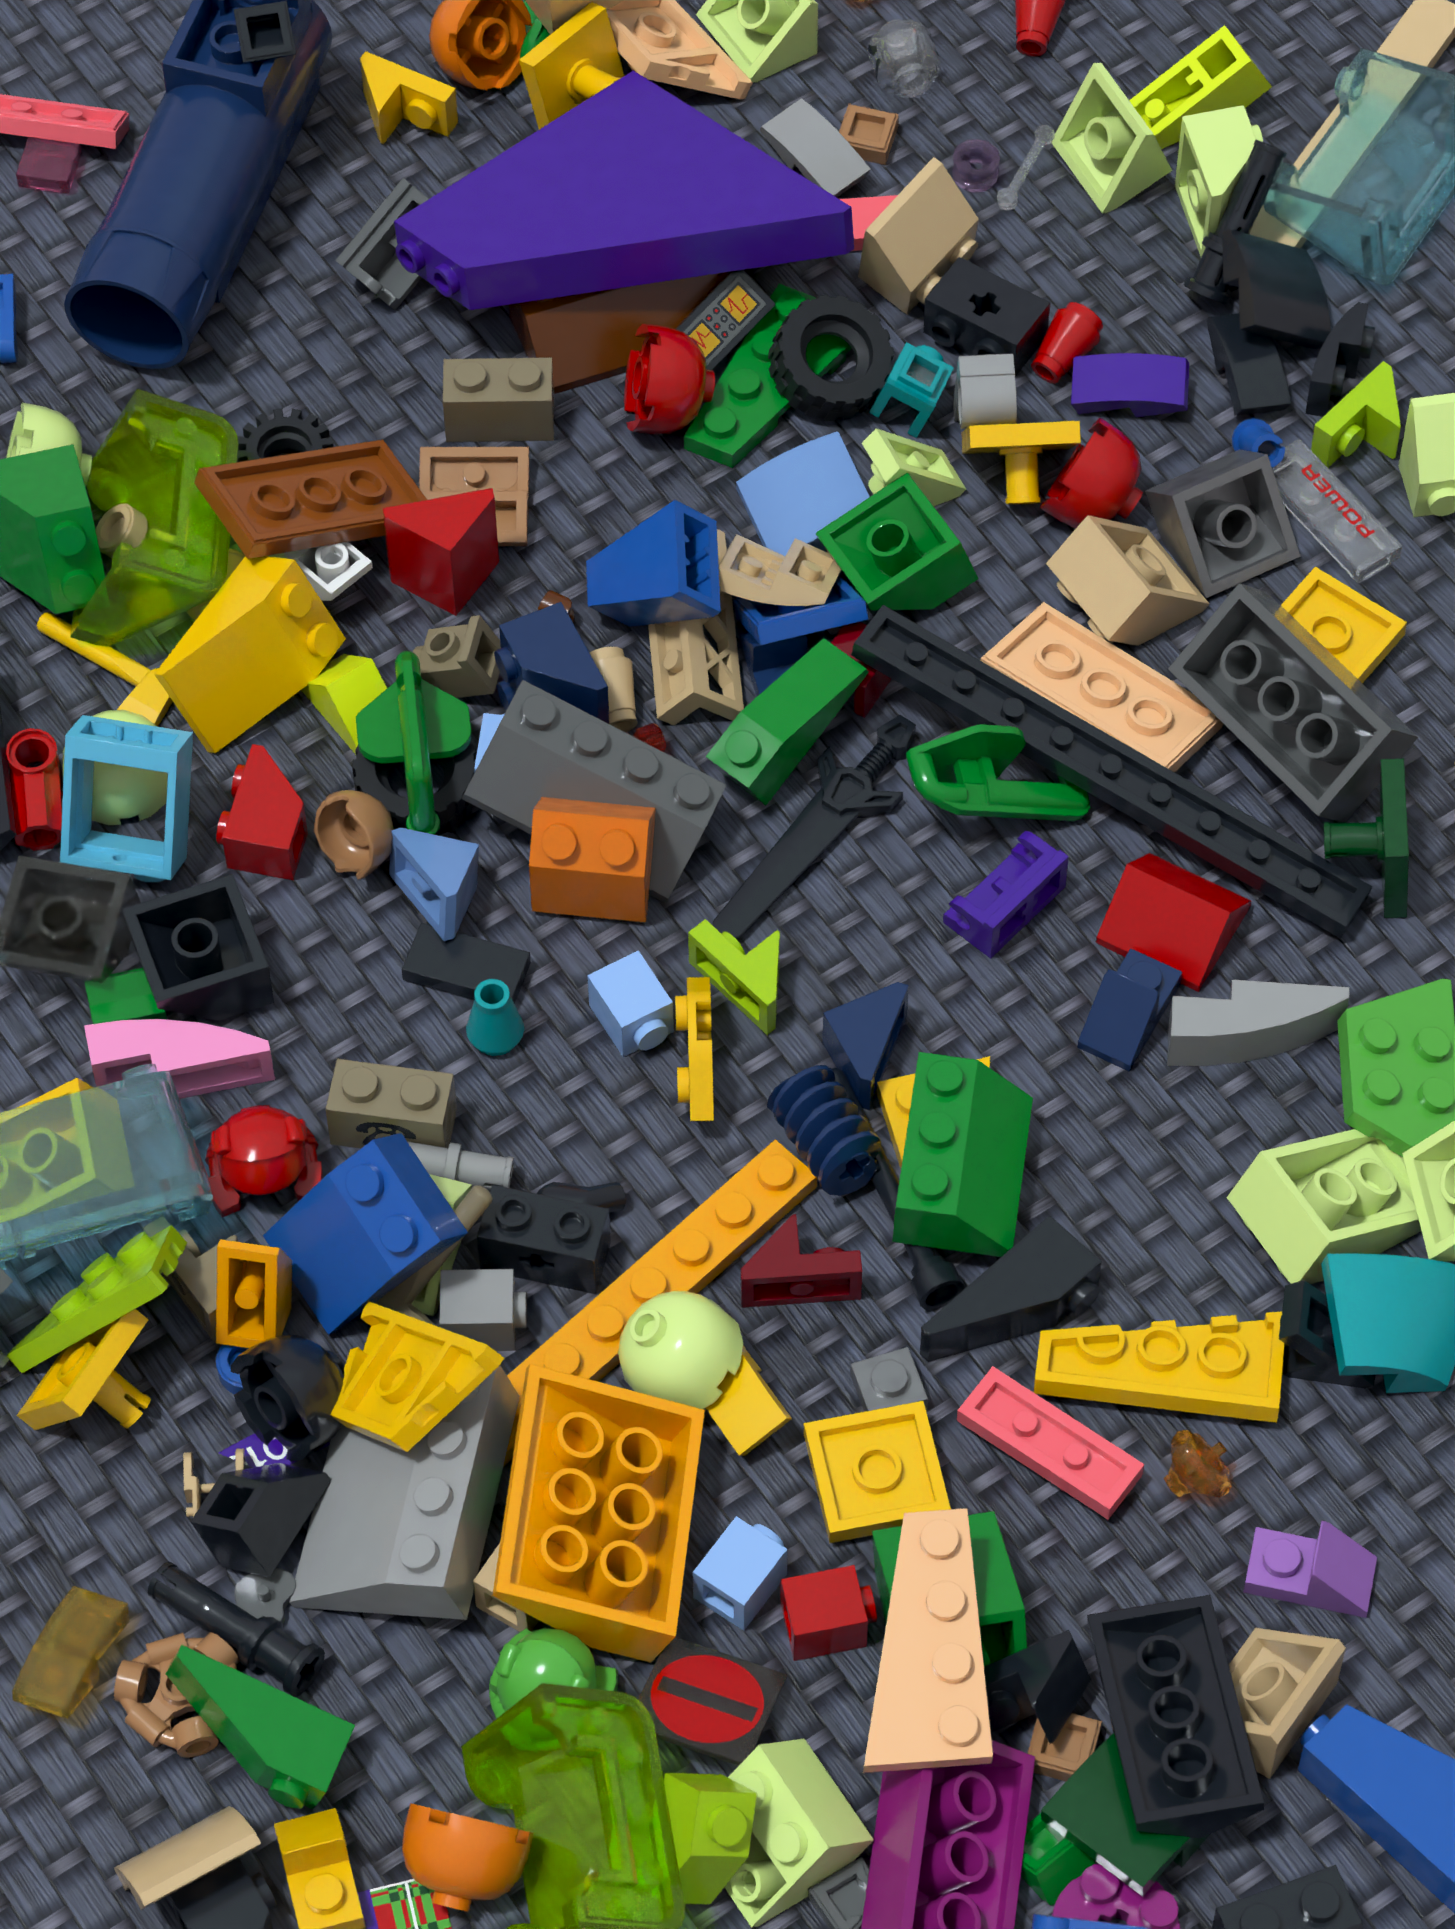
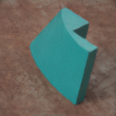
(1392, 1318)

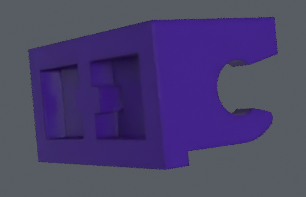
(1009, 895)

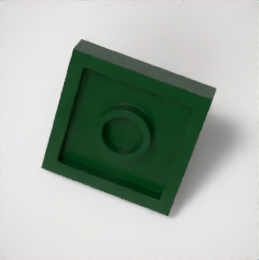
(1384, 838)

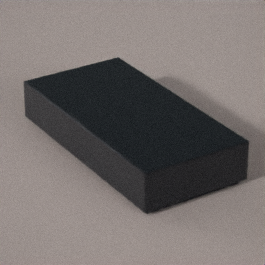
(463, 963)

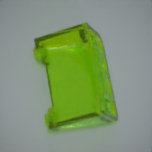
(185, 552)
(593, 1792)

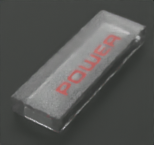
(1333, 514)

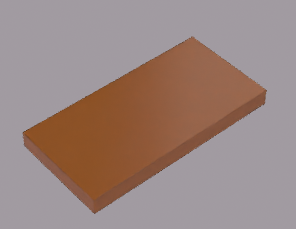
(307, 497)

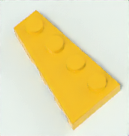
(1194, 1369)

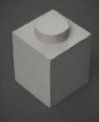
(482, 1306)

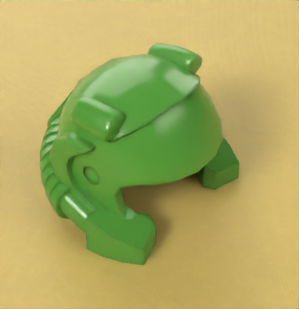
(548, 1658)

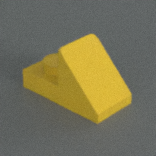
(402, 93)
(319, 1872)

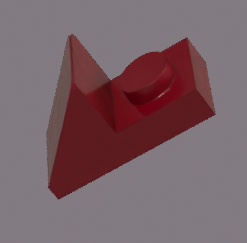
(785, 1277)

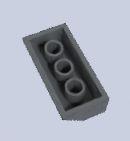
(568, 754)

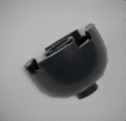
(290, 1393)

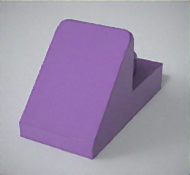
(1312, 1572)

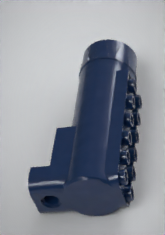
(195, 185)

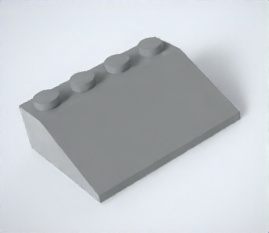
(409, 1525)

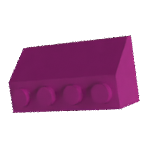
(950, 1845)

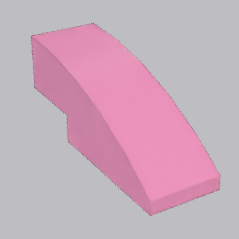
(195, 1053)

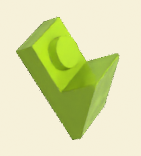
(1363, 414)
(744, 979)

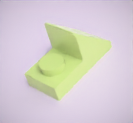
(925, 464)

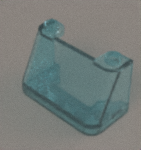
(1378, 168)
(97, 1163)

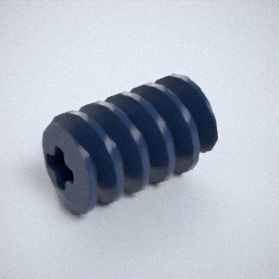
(826, 1129)

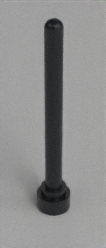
(934, 1279)

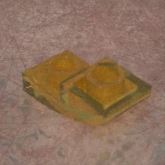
(67, 1652)

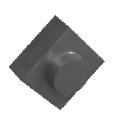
(888, 1380)

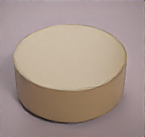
(120, 525)

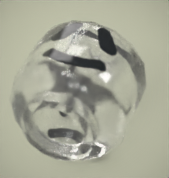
(904, 58)

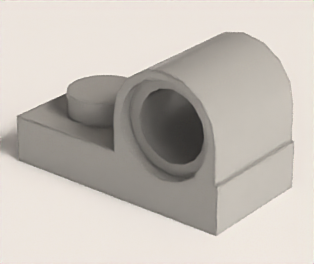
(985, 390)

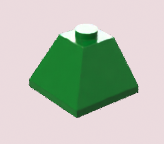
(898, 550)

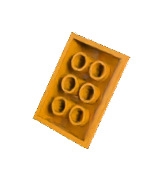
(599, 1511)

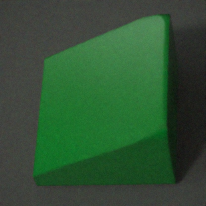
(1050, 1860)

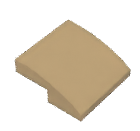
(768, 577)
(187, 1856)

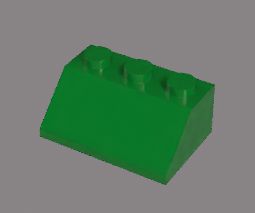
(962, 1158)

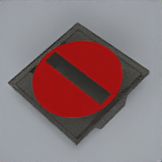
(710, 1700)

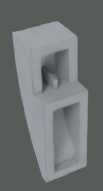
(1252, 1023)

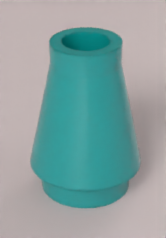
(494, 1020)

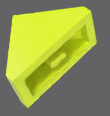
(343, 691)

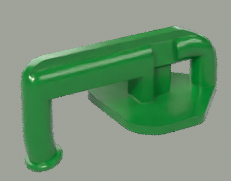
(411, 726)
(963, 771)

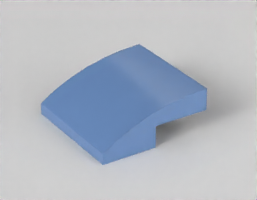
(801, 492)

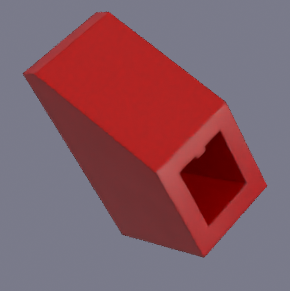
(265, 822)

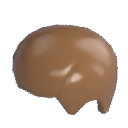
(354, 831)

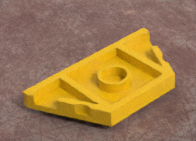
(408, 1377)

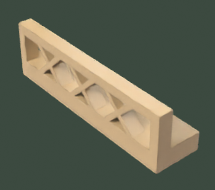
(684, 657)

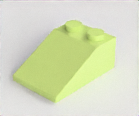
(1326, 1199)

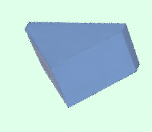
(435, 876)

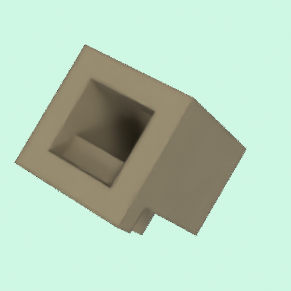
(460, 658)

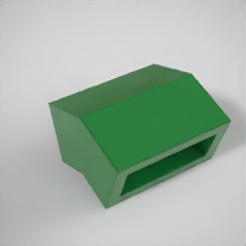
(122, 997)

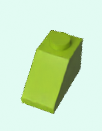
(709, 1829)

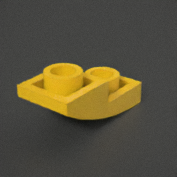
(747, 1407)

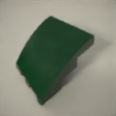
(1098, 1819)

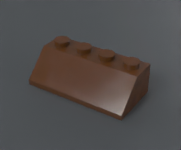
(595, 331)

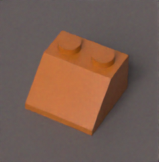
(591, 859)

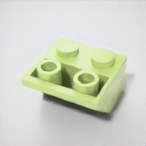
(798, 1830)

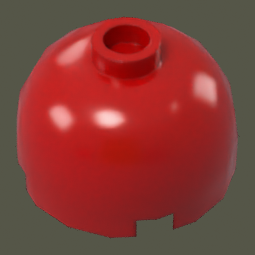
(666, 381)
(1097, 479)

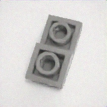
(815, 148)

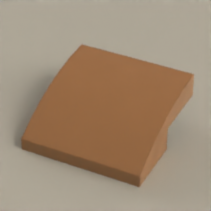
(470, 469)

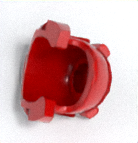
(260, 1155)

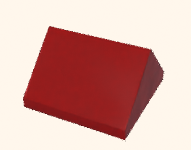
(443, 546)
(1172, 917)

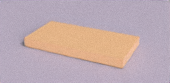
(1104, 686)

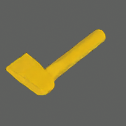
(147, 697)

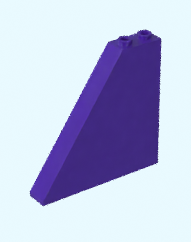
(614, 200)

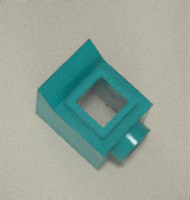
(917, 381)

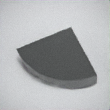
(842, 1896)

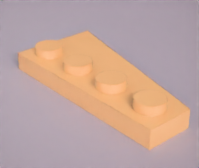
(931, 1669)

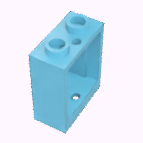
(135, 747)

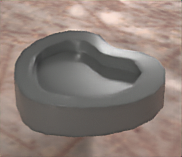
(265, 1595)

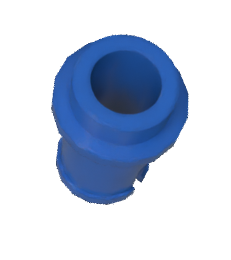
(1258, 437)

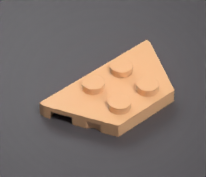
(673, 49)

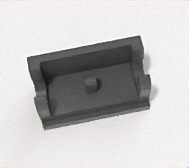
(372, 251)

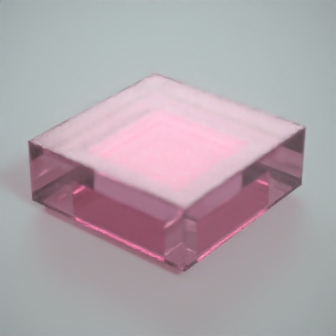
(48, 165)

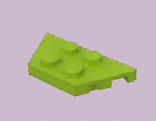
(108, 1292)

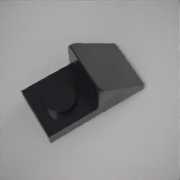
(1309, 1339)
(1037, 1681)

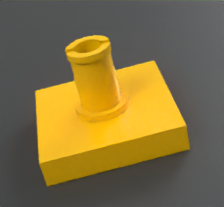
(571, 64)
(1021, 446)
(88, 1374)

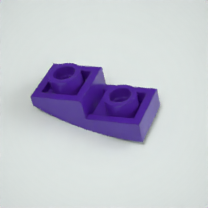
(1133, 380)

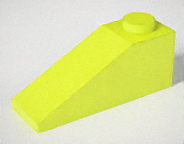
(1205, 80)

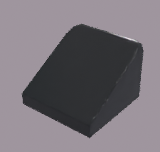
(264, 32)

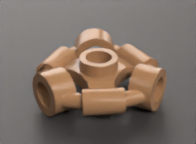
(154, 1719)

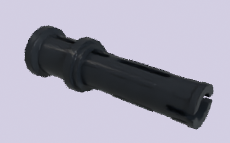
(1238, 216)
(259, 1641)

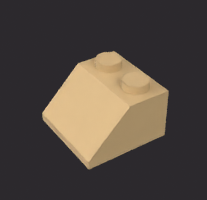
(918, 238)
(1124, 581)

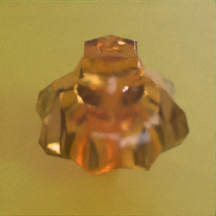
(1197, 1466)

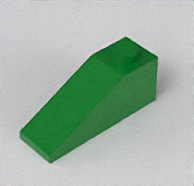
(786, 720)
(270, 1733)

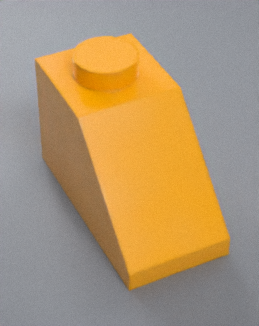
(251, 1293)

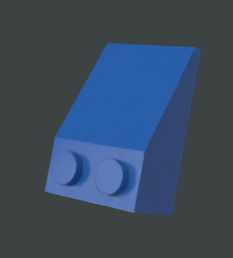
(364, 1230)

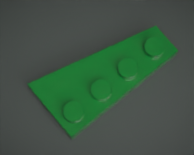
(745, 397)

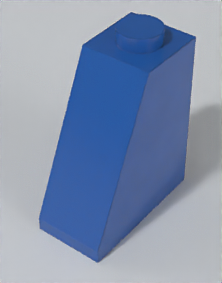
(659, 570)

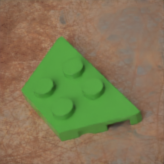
(1399, 1065)

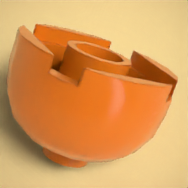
(479, 41)
(462, 1856)

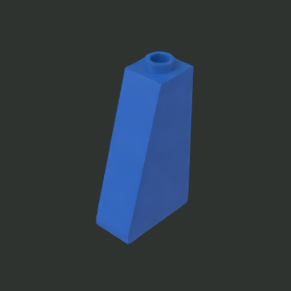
(1390, 1789)

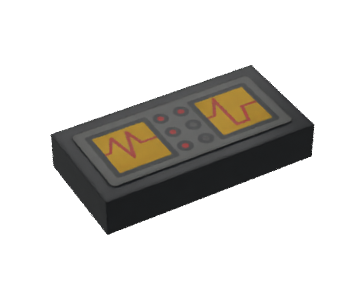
(726, 316)

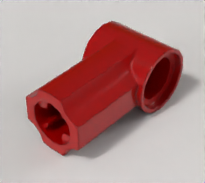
(35, 790)

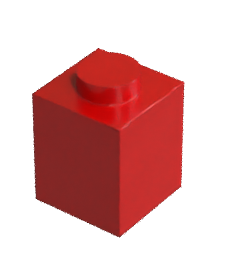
(826, 1612)

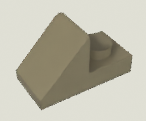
(194, 1277)

